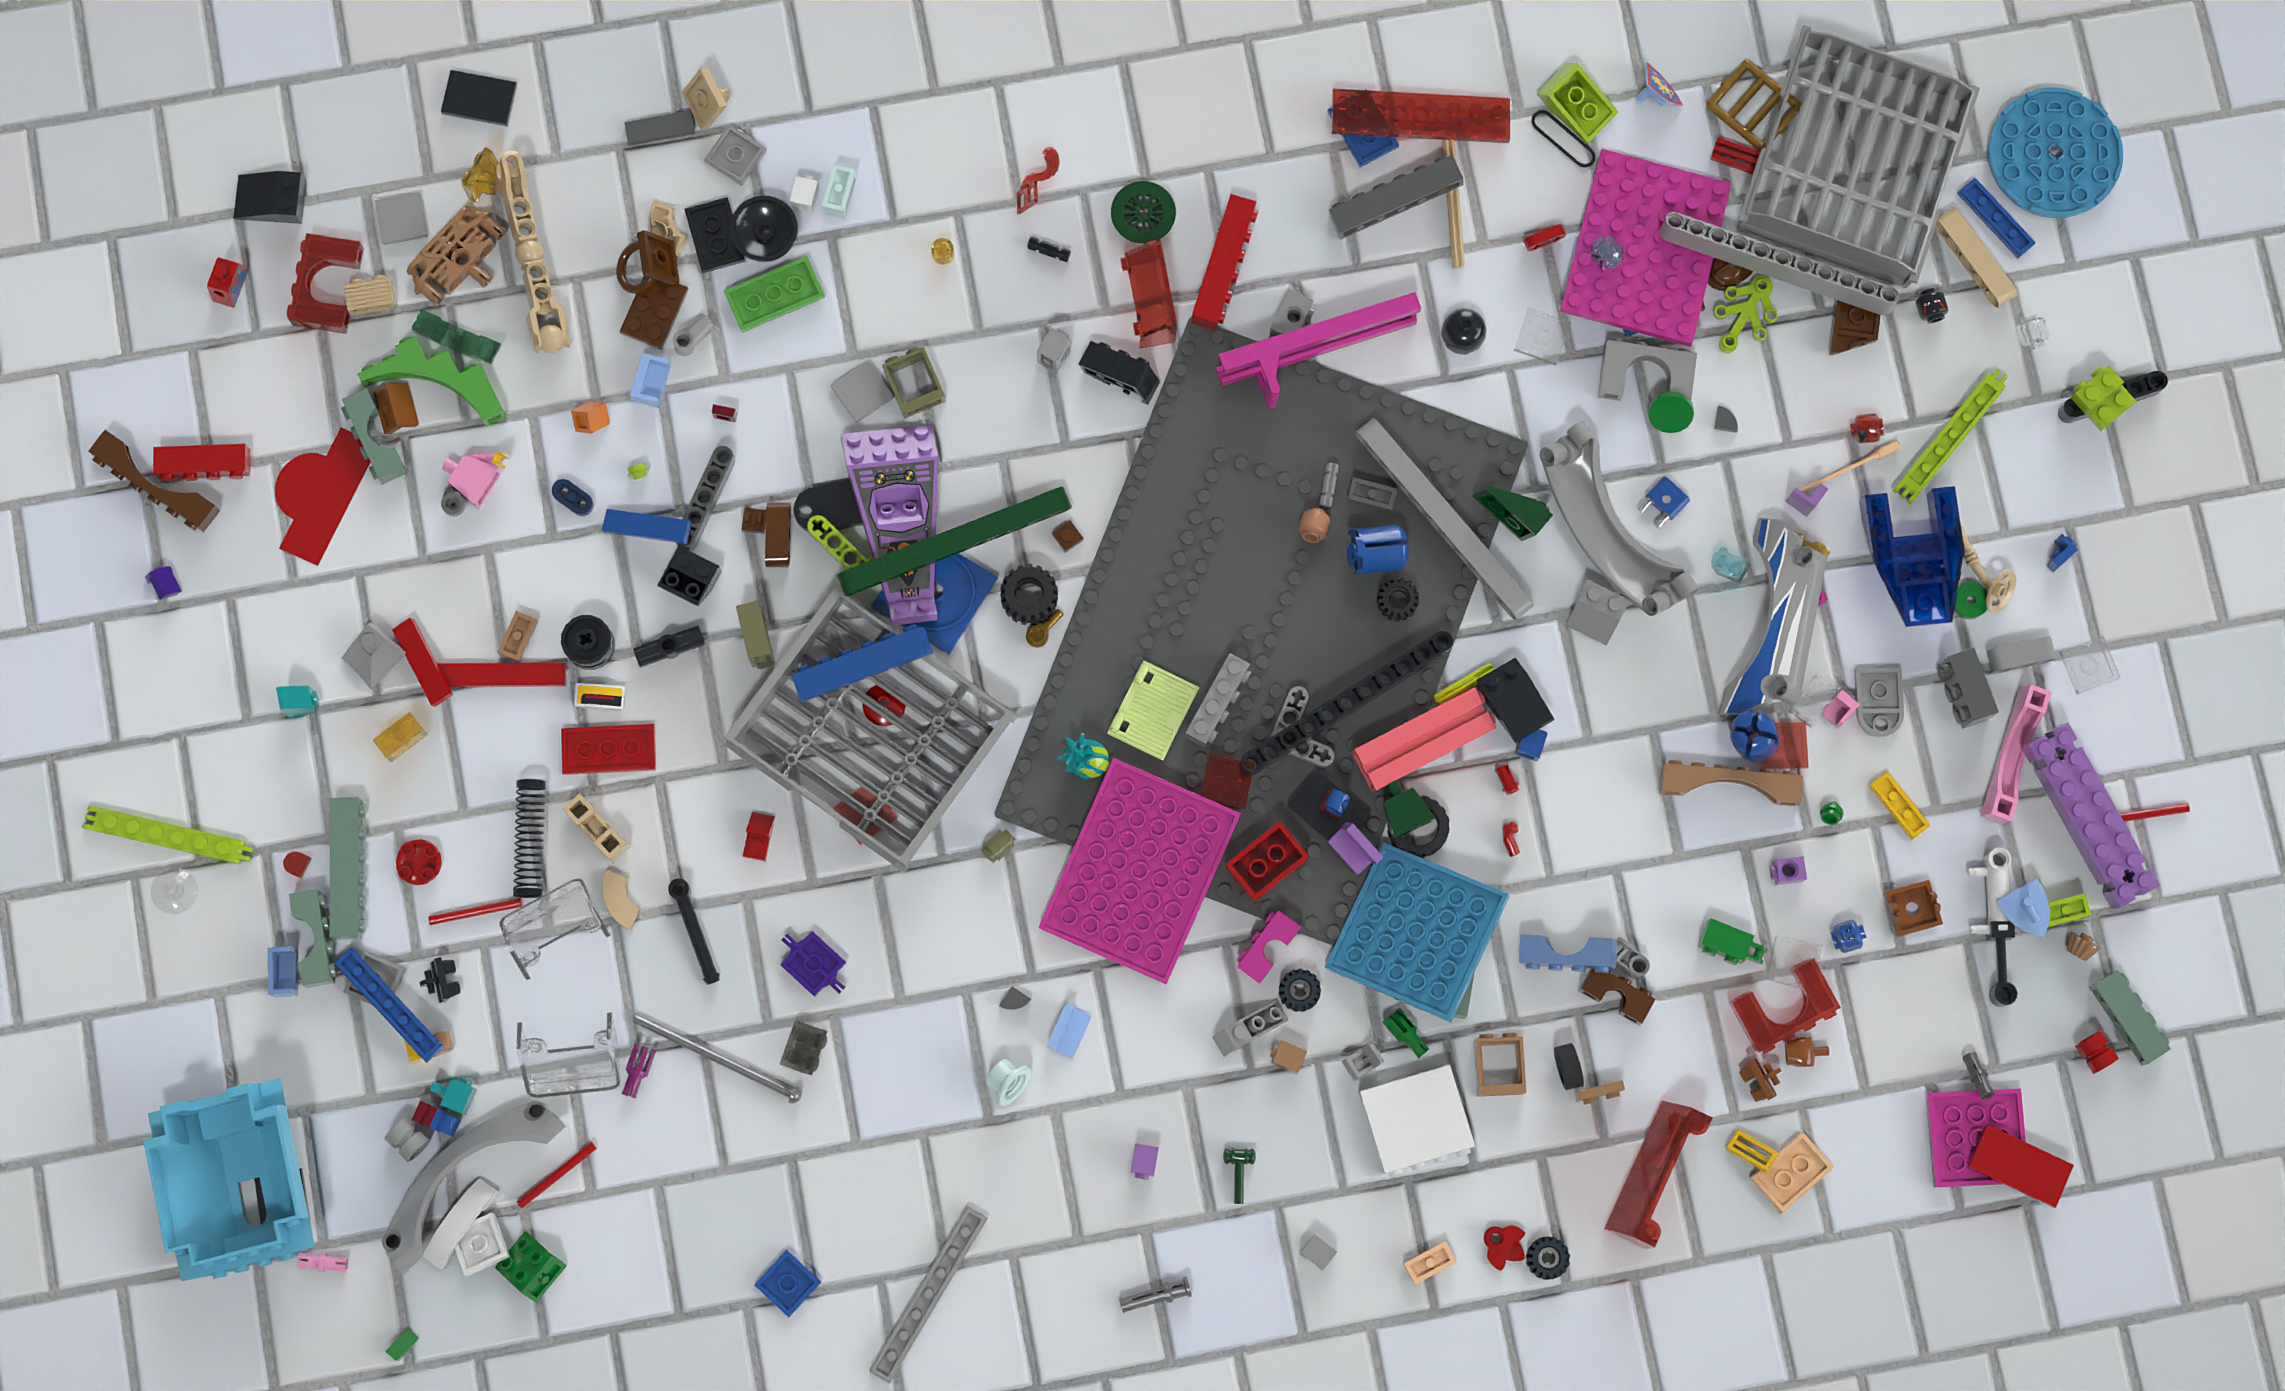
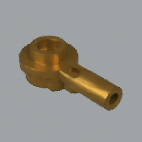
(1038, 634)

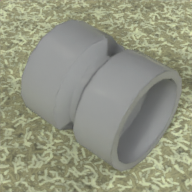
(408, 1141)

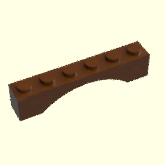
(191, 506)

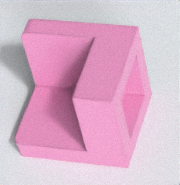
(1840, 709)

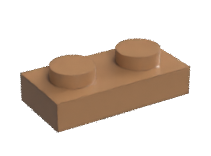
(517, 636)
(1590, 1095)

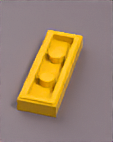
(1899, 805)

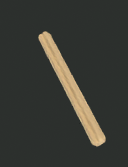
(1454, 215)

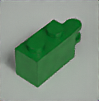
(1729, 943)

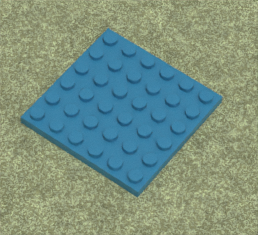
(1417, 932)

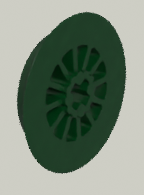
(1143, 189)

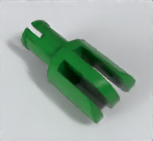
(1405, 1032)

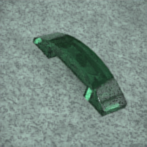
(455, 338)

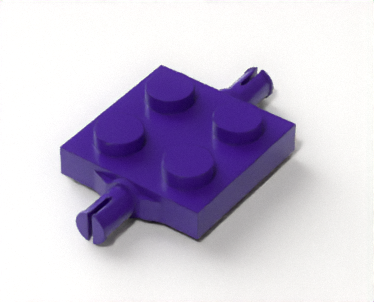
(813, 963)

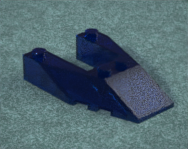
(1922, 568)

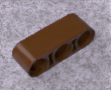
(777, 534)

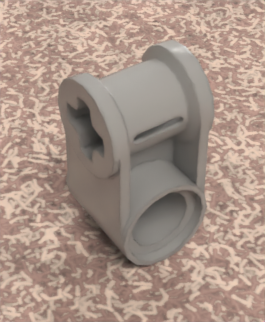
(1628, 957)

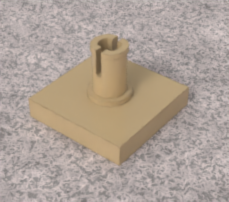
(705, 98)

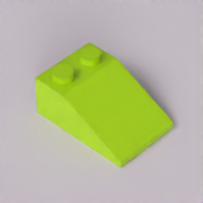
(1577, 101)

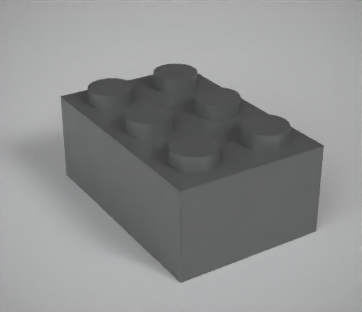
(1967, 688)

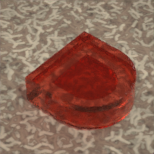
(296, 863)

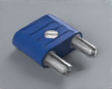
(1667, 499)

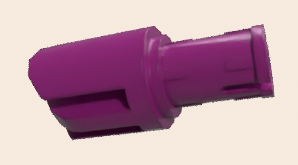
(635, 1073)

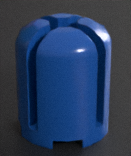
(1377, 549)
(1762, 746)

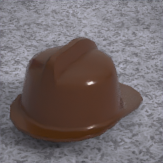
(1726, 274)

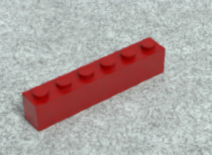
(1223, 262)

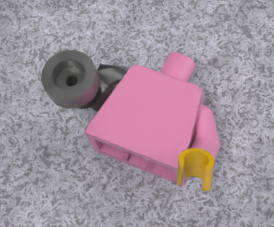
(471, 479)

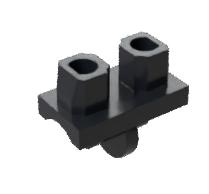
(440, 969)

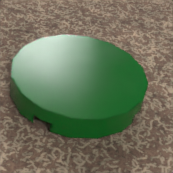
(1671, 412)

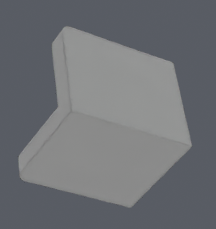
(1318, 1252)

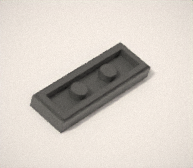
(659, 128)

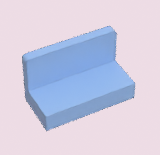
(1069, 1031)

